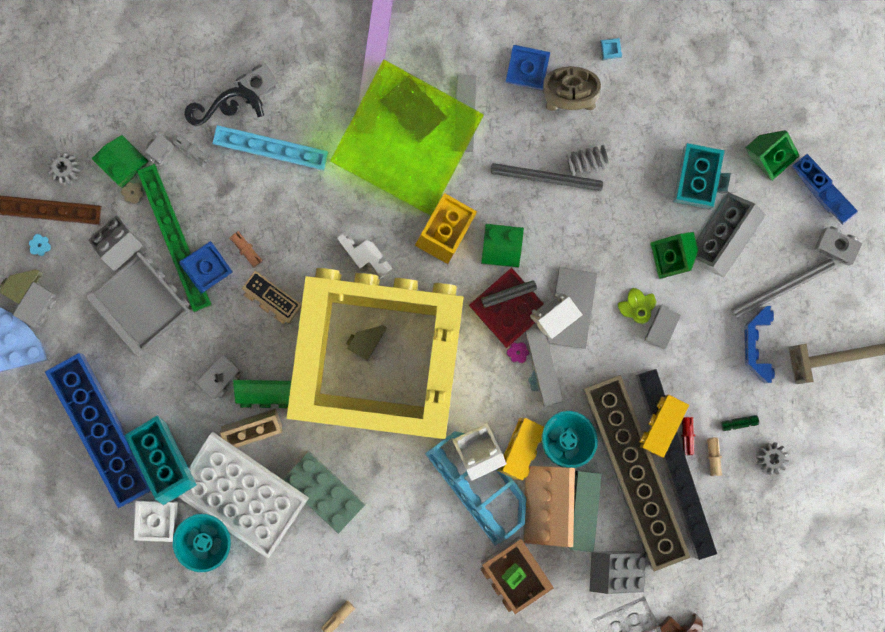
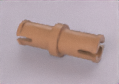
(246, 249)

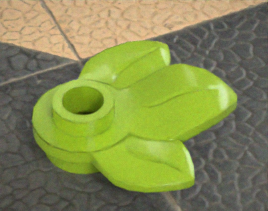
(636, 303)

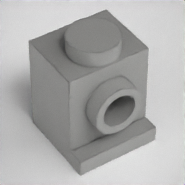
(158, 148)

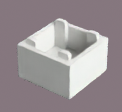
(556, 315)
(479, 452)
(155, 520)

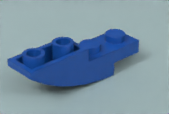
(823, 190)

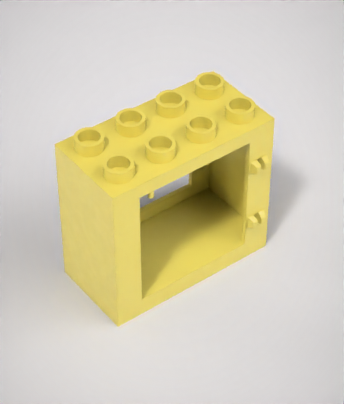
(310, 353)

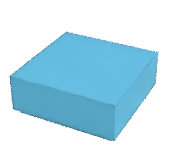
(611, 49)

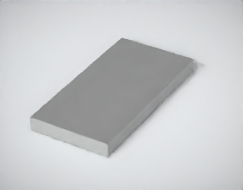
(580, 288)

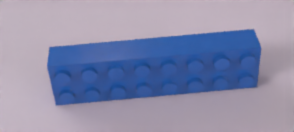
(98, 428)

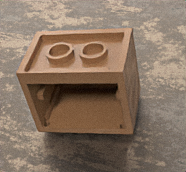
(529, 589)

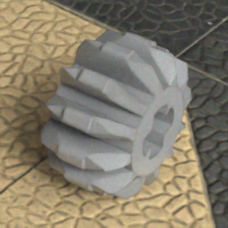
(61, 161)
(779, 457)

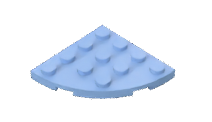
(18, 343)

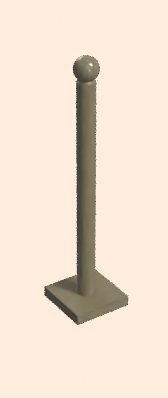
(803, 363)

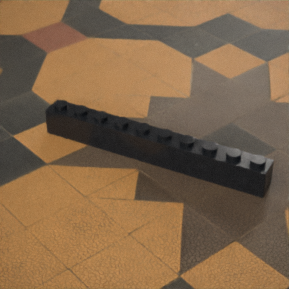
(679, 474)

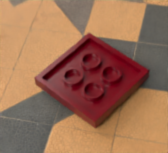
(509, 318)

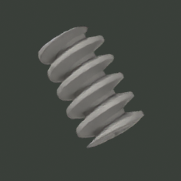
(587, 160)

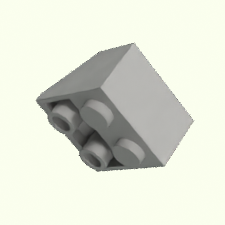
(115, 243)

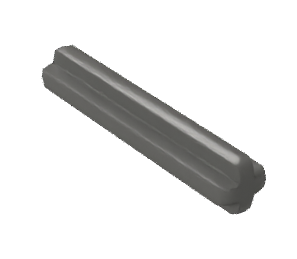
(509, 293)

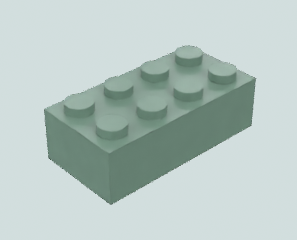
(326, 492)
(586, 506)

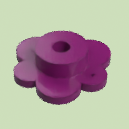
(521, 347)

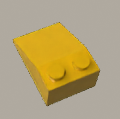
(446, 228)

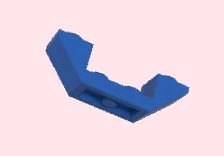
(751, 335)

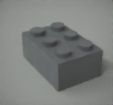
(617, 572)

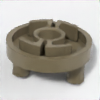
(564, 96)

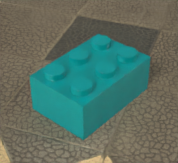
(698, 176)

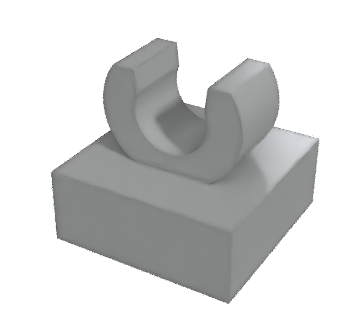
(727, 183)

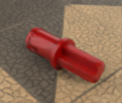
(688, 435)

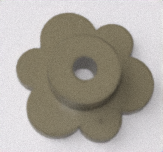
(127, 192)

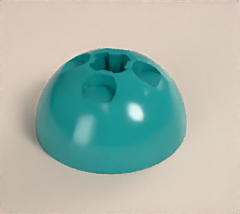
(577, 436)
(192, 548)

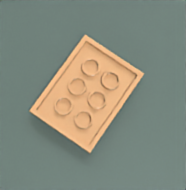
(549, 506)

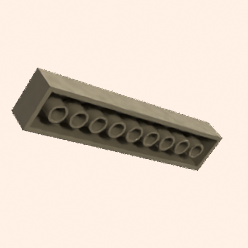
(636, 473)

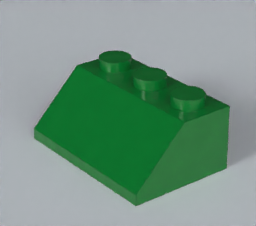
(262, 393)

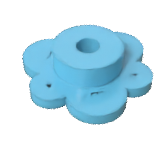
(35, 249)

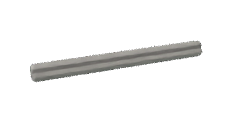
(783, 288)

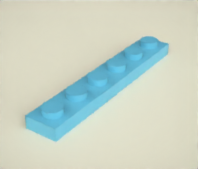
(270, 148)

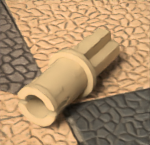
(714, 456)
(338, 617)

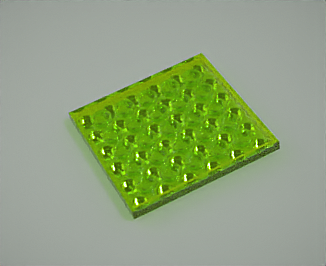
(406, 137)

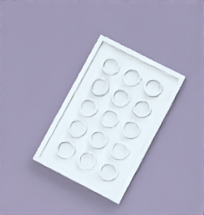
(243, 495)

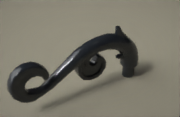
(221, 102)

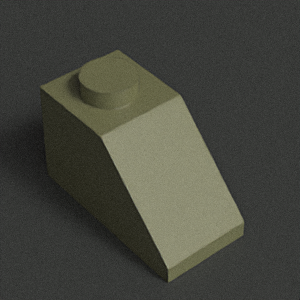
(18, 284)
(365, 341)

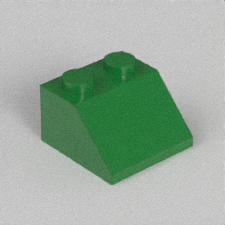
(120, 160)
(502, 245)

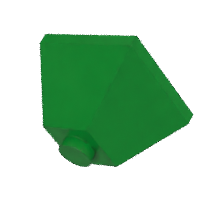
(773, 152)
(675, 254)

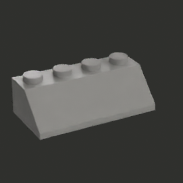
(727, 233)

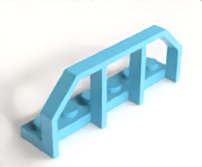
(472, 501)

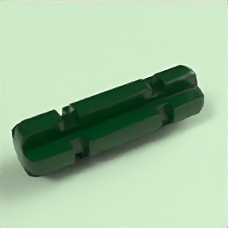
(740, 423)

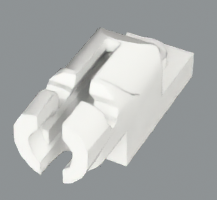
(366, 255)

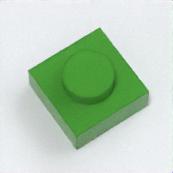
(513, 576)

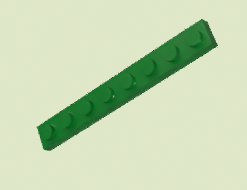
(171, 232)

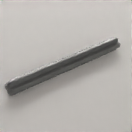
(547, 177)

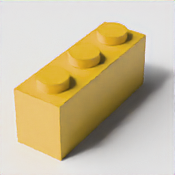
(663, 425)
(521, 449)

